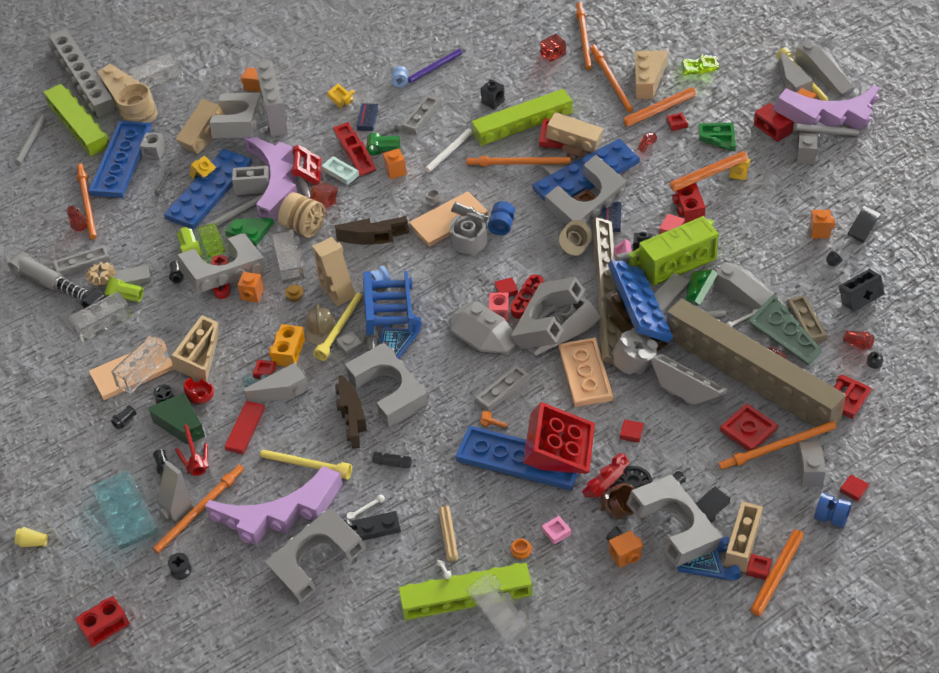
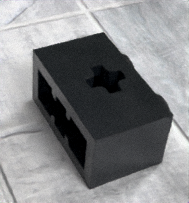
(861, 289)

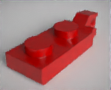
(607, 476)

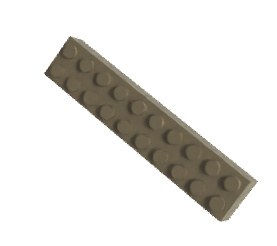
(755, 365)

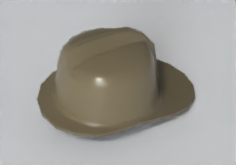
(575, 237)
(319, 325)

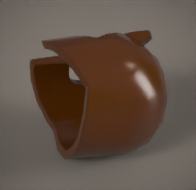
(615, 501)

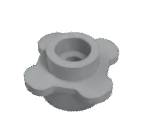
(433, 197)

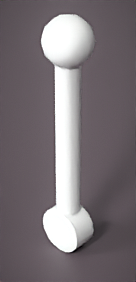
(729, 323)
(351, 516)
(446, 574)

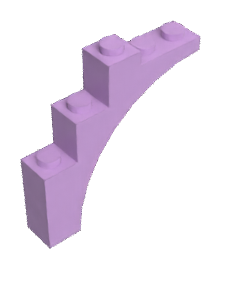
(811, 111)
(279, 162)
(281, 514)

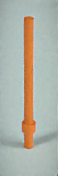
(580, 15)
(599, 58)
(484, 161)
(82, 179)
(739, 458)
(226, 481)

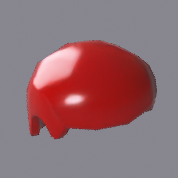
(198, 392)

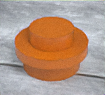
(521, 549)

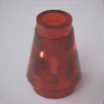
(76, 218)
(859, 339)

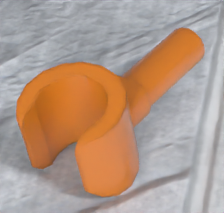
(486, 420)

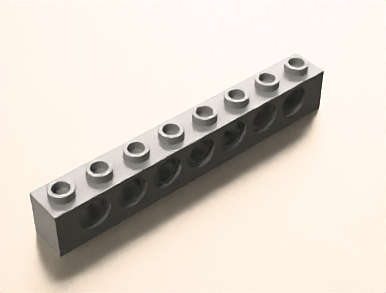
(81, 73)

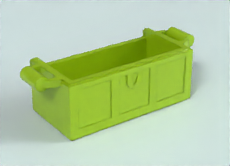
(677, 250)

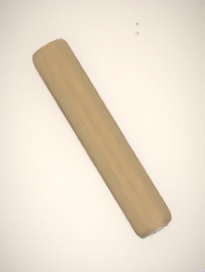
(448, 533)

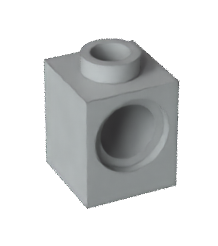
(152, 146)

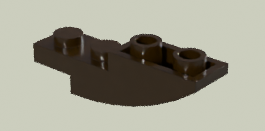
(369, 233)
(621, 317)
(351, 410)

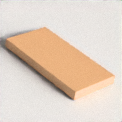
(435, 224)
(585, 372)
(105, 382)

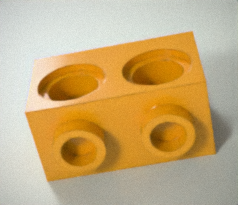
(287, 345)

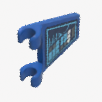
(399, 338)
(710, 564)

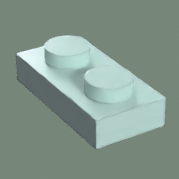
(340, 170)

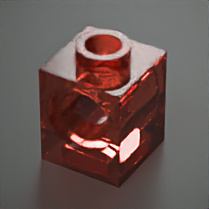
(552, 47)
(324, 193)

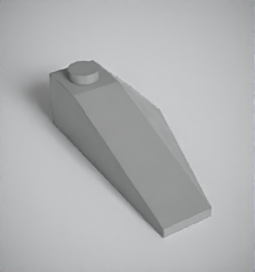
(823, 67)
(742, 286)
(574, 321)

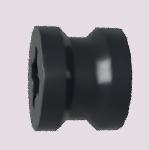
(163, 393)
(184, 568)

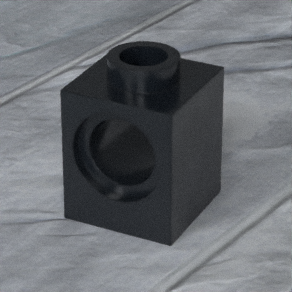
(492, 94)

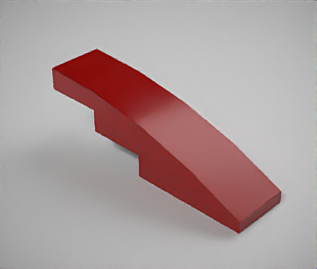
(354, 149)

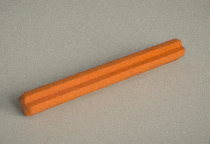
(659, 106)
(708, 171)
(776, 573)

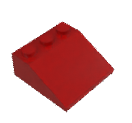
(558, 440)

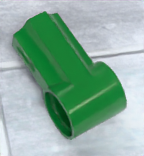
(378, 143)

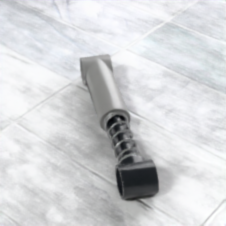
(24, 265)

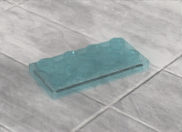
(124, 509)

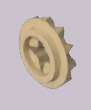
(93, 277)

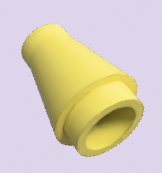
(30, 538)

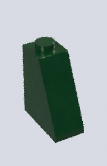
(174, 414)

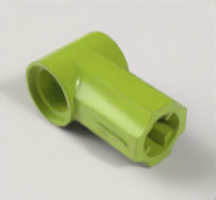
(188, 241)
(128, 291)

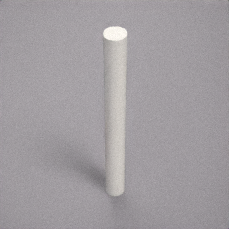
(448, 150)

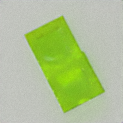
(703, 65)
(211, 239)

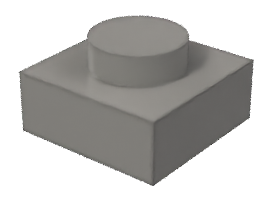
(349, 343)

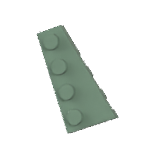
(780, 326)

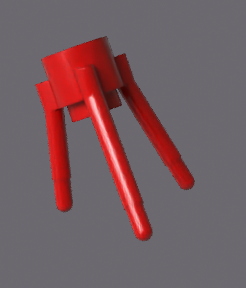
(196, 464)

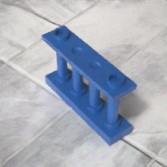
(372, 308)

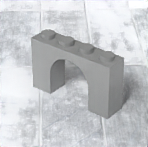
(272, 98)
(240, 116)
(601, 175)
(207, 276)
(533, 327)
(383, 362)
(669, 496)
(326, 529)

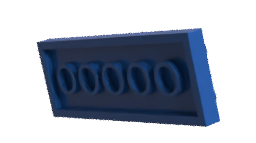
(119, 159)
(572, 181)
(206, 192)
(640, 301)
(506, 455)

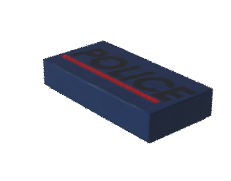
(367, 117)
(613, 214)

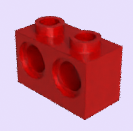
(689, 203)
(103, 623)

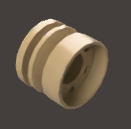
(136, 103)
(301, 214)

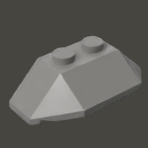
(482, 329)
(684, 382)

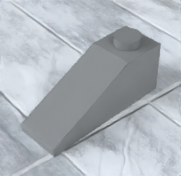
(793, 76)
(807, 147)
(278, 386)
(811, 462)
(173, 494)

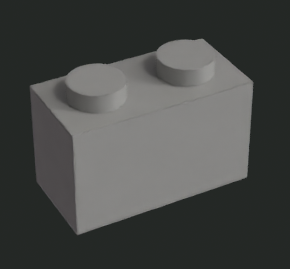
(250, 180)

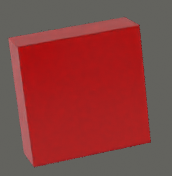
(676, 121)
(506, 286)
(264, 367)
(631, 431)
(854, 487)
(759, 567)

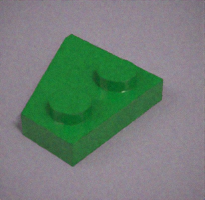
(718, 134)
(254, 228)
(699, 286)

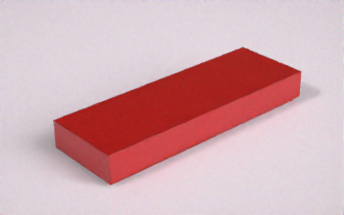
(244, 427)

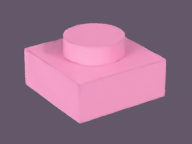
(622, 247)
(556, 530)

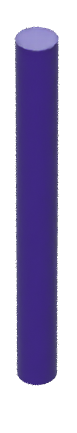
(435, 65)

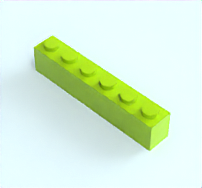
(521, 117)
(76, 120)
(450, 595)

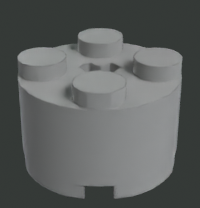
(468, 233)
(634, 352)

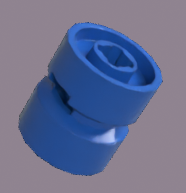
(501, 218)
(840, 510)

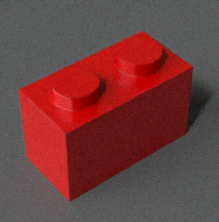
(773, 123)

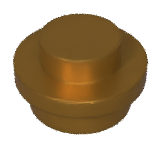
(294, 293)

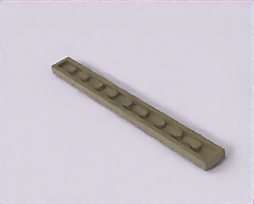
(605, 284)

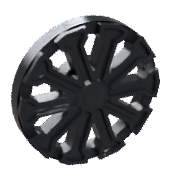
(634, 478)

